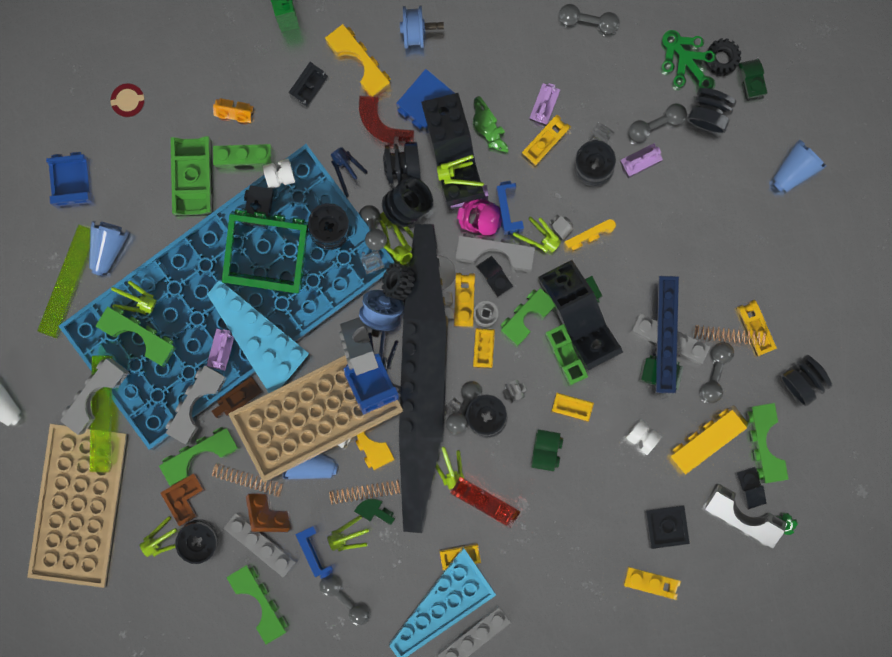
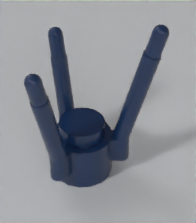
(341, 158)
(387, 364)

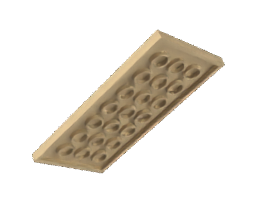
(304, 420)
(75, 510)

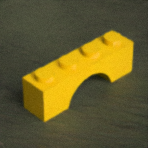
(344, 43)
(377, 453)

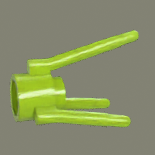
(446, 171)
(385, 222)
(550, 240)
(400, 253)
(145, 303)
(452, 476)
(338, 541)
(150, 546)

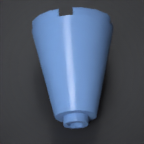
(797, 167)
(104, 246)
(314, 468)

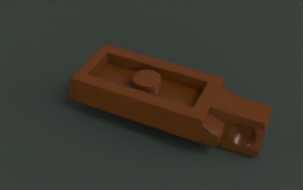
(238, 397)

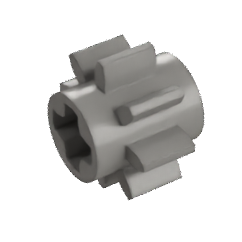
(514, 390)

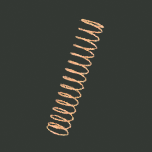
(697, 331)
(216, 469)
(331, 497)

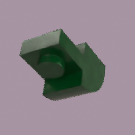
(753, 78)
(371, 508)

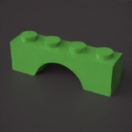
(157, 348)
(762, 419)
(177, 467)
(245, 582)

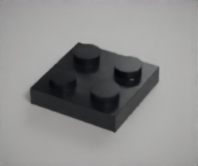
(667, 527)

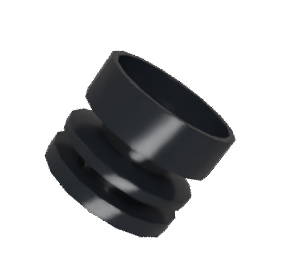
(711, 110)
(594, 152)
(401, 162)
(407, 202)
(331, 216)
(810, 377)
(483, 405)
(194, 552)

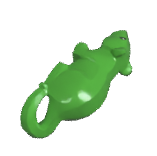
(485, 124)

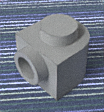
(561, 226)

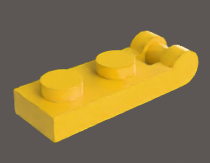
(545, 140)
(591, 234)
(464, 300)
(756, 324)
(651, 583)

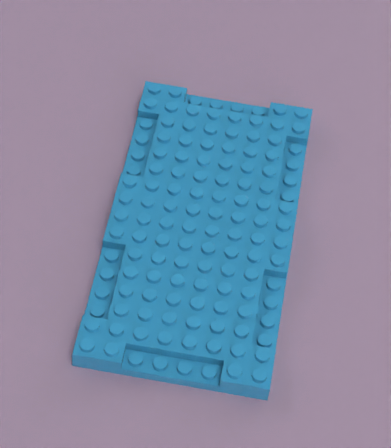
(184, 313)

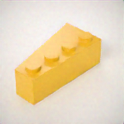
(710, 439)

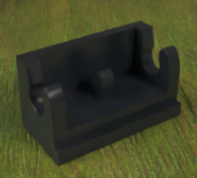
(308, 84)

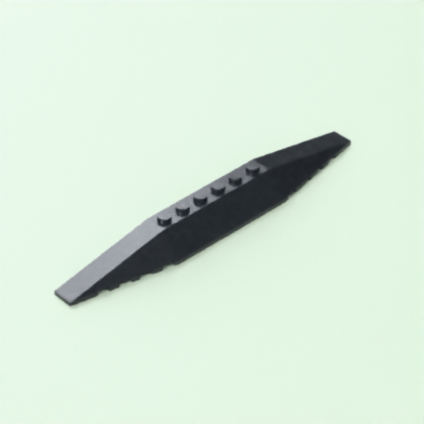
(422, 379)

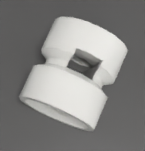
(278, 173)
(644, 436)

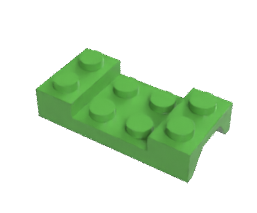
(191, 176)

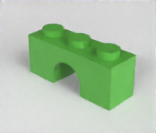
(235, 155)
(514, 328)
(566, 355)

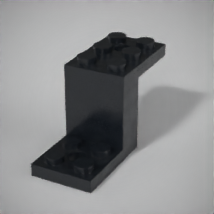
(451, 142)
(580, 314)

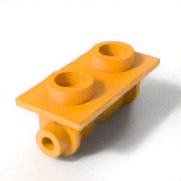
(224, 109)

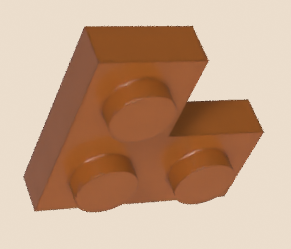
(177, 498)
(264, 520)

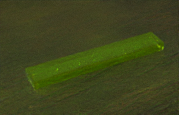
(66, 282)
(101, 427)

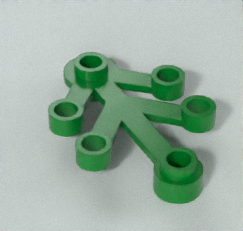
(686, 58)

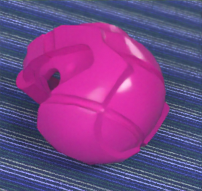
(487, 218)

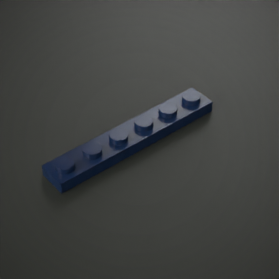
(667, 334)

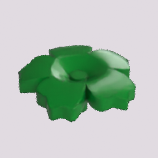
(790, 524)

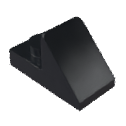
(494, 276)
(751, 488)

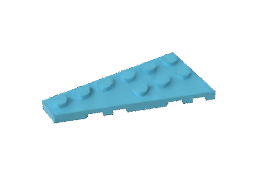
(264, 344)
(451, 598)

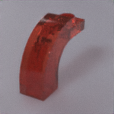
(375, 128)
(485, 502)

